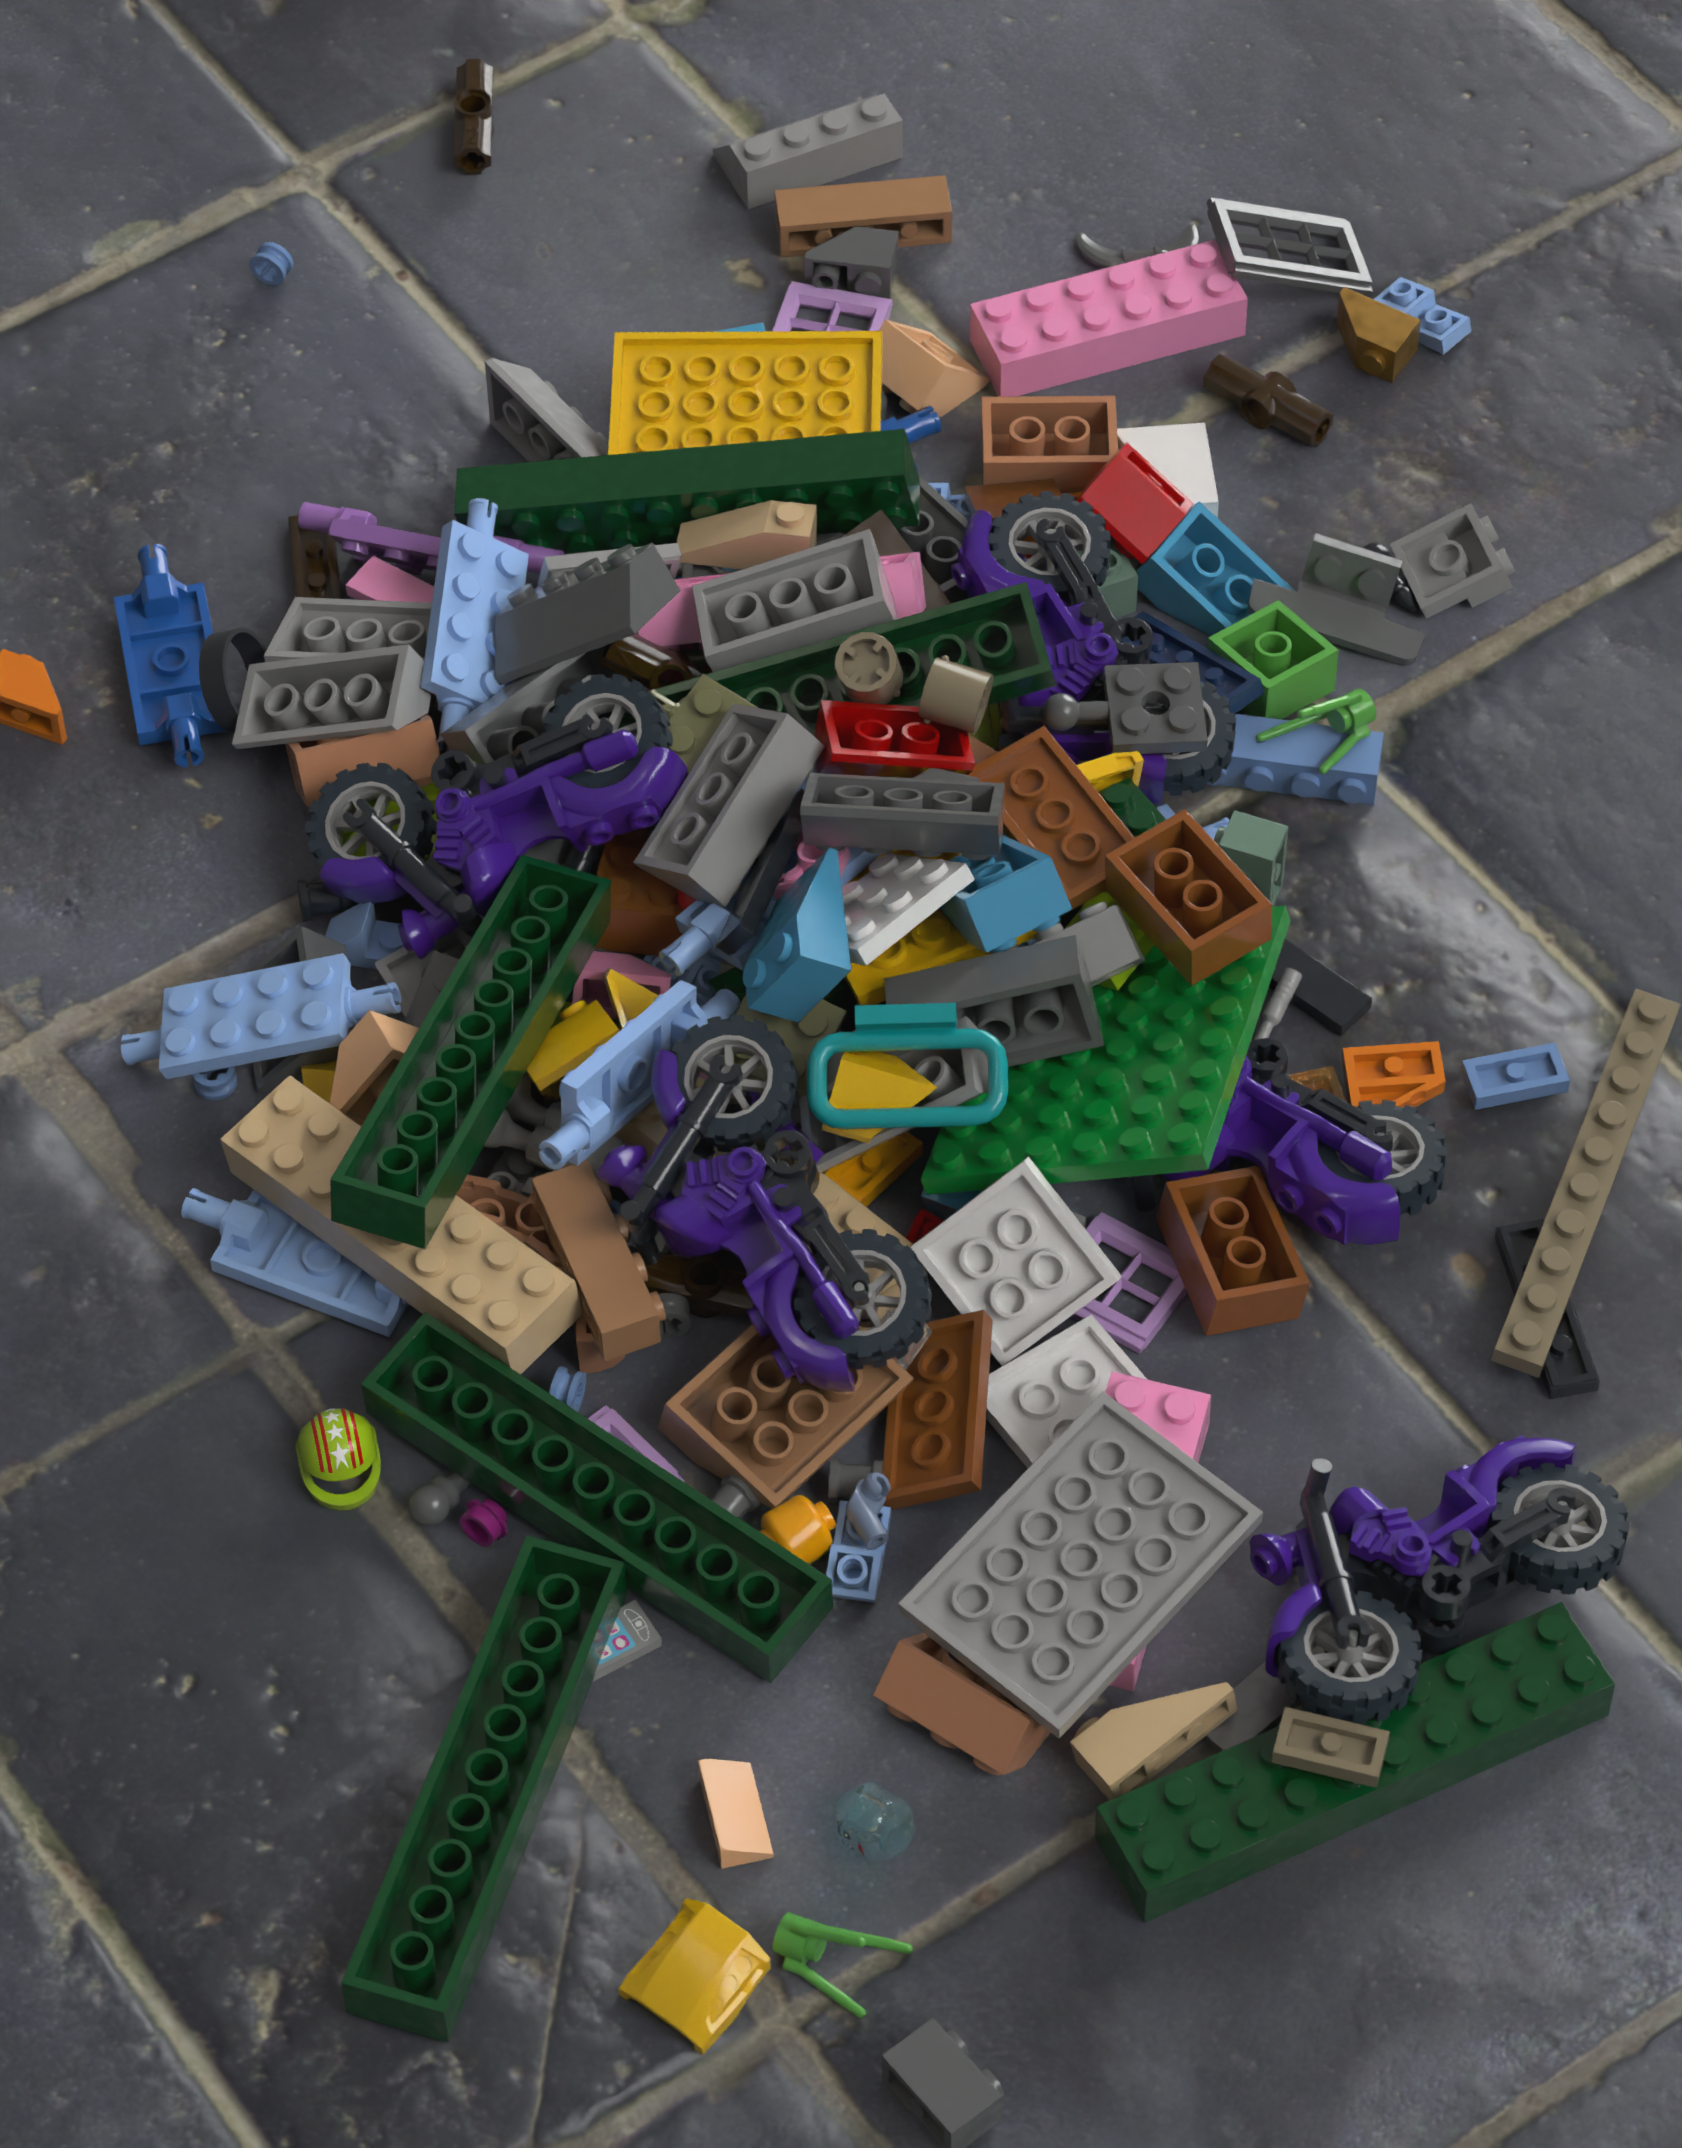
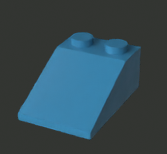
(1203, 573)
(1007, 897)
(801, 945)

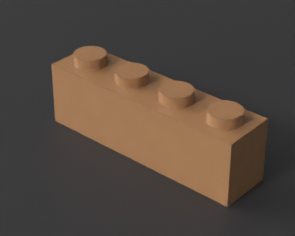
(816, 214)
(595, 1255)

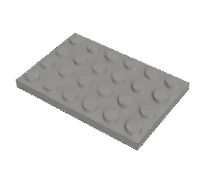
(1080, 1564)

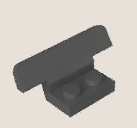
(1346, 600)

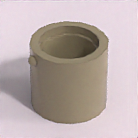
(869, 668)
(955, 695)

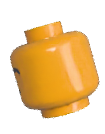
(800, 1527)

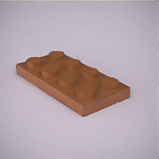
(1055, 811)
(941, 1417)

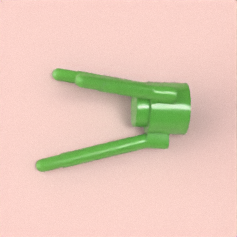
(1345, 714)
(806, 1940)

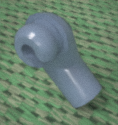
(865, 1507)

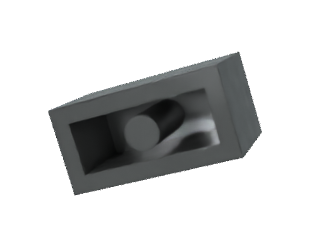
(943, 2086)

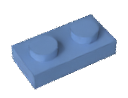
(1515, 1076)

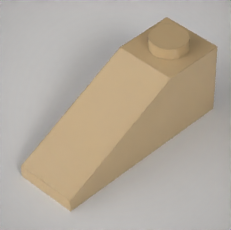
(749, 535)
(1144, 1738)

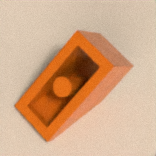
(29, 698)

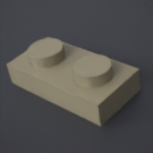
(1330, 1747)

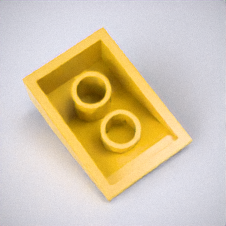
(569, 1045)

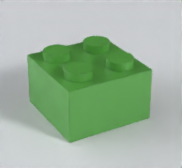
(1285, 654)

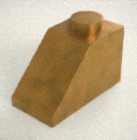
(1376, 335)

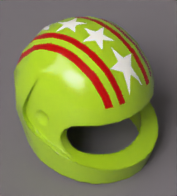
(338, 1448)

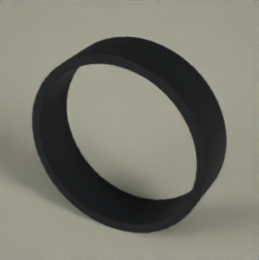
(213, 671)

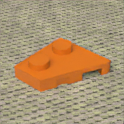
(1393, 1073)

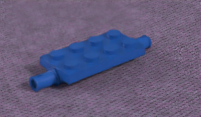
(161, 644)

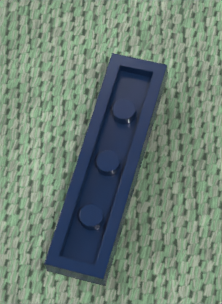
(1174, 647)

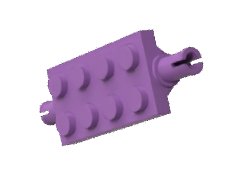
(411, 551)

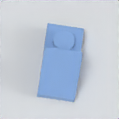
(364, 936)

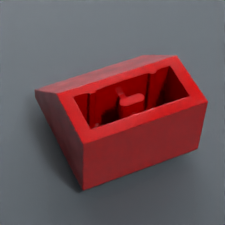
(1135, 503)

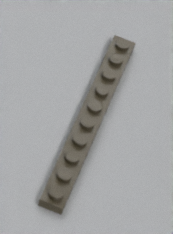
(1585, 1184)

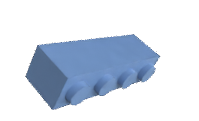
(1292, 762)

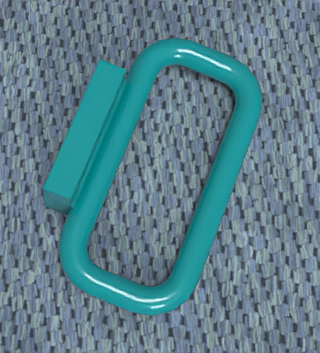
(907, 1028)

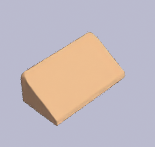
(734, 1812)

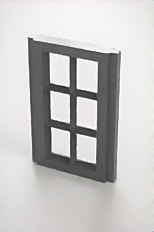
(1273, 270)

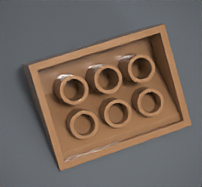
(767, 1428)

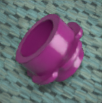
(484, 1522)

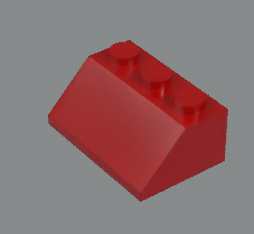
(887, 741)

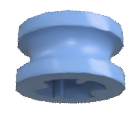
(271, 263)
(215, 1089)
(569, 1387)

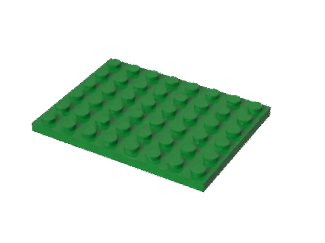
(1139, 1101)

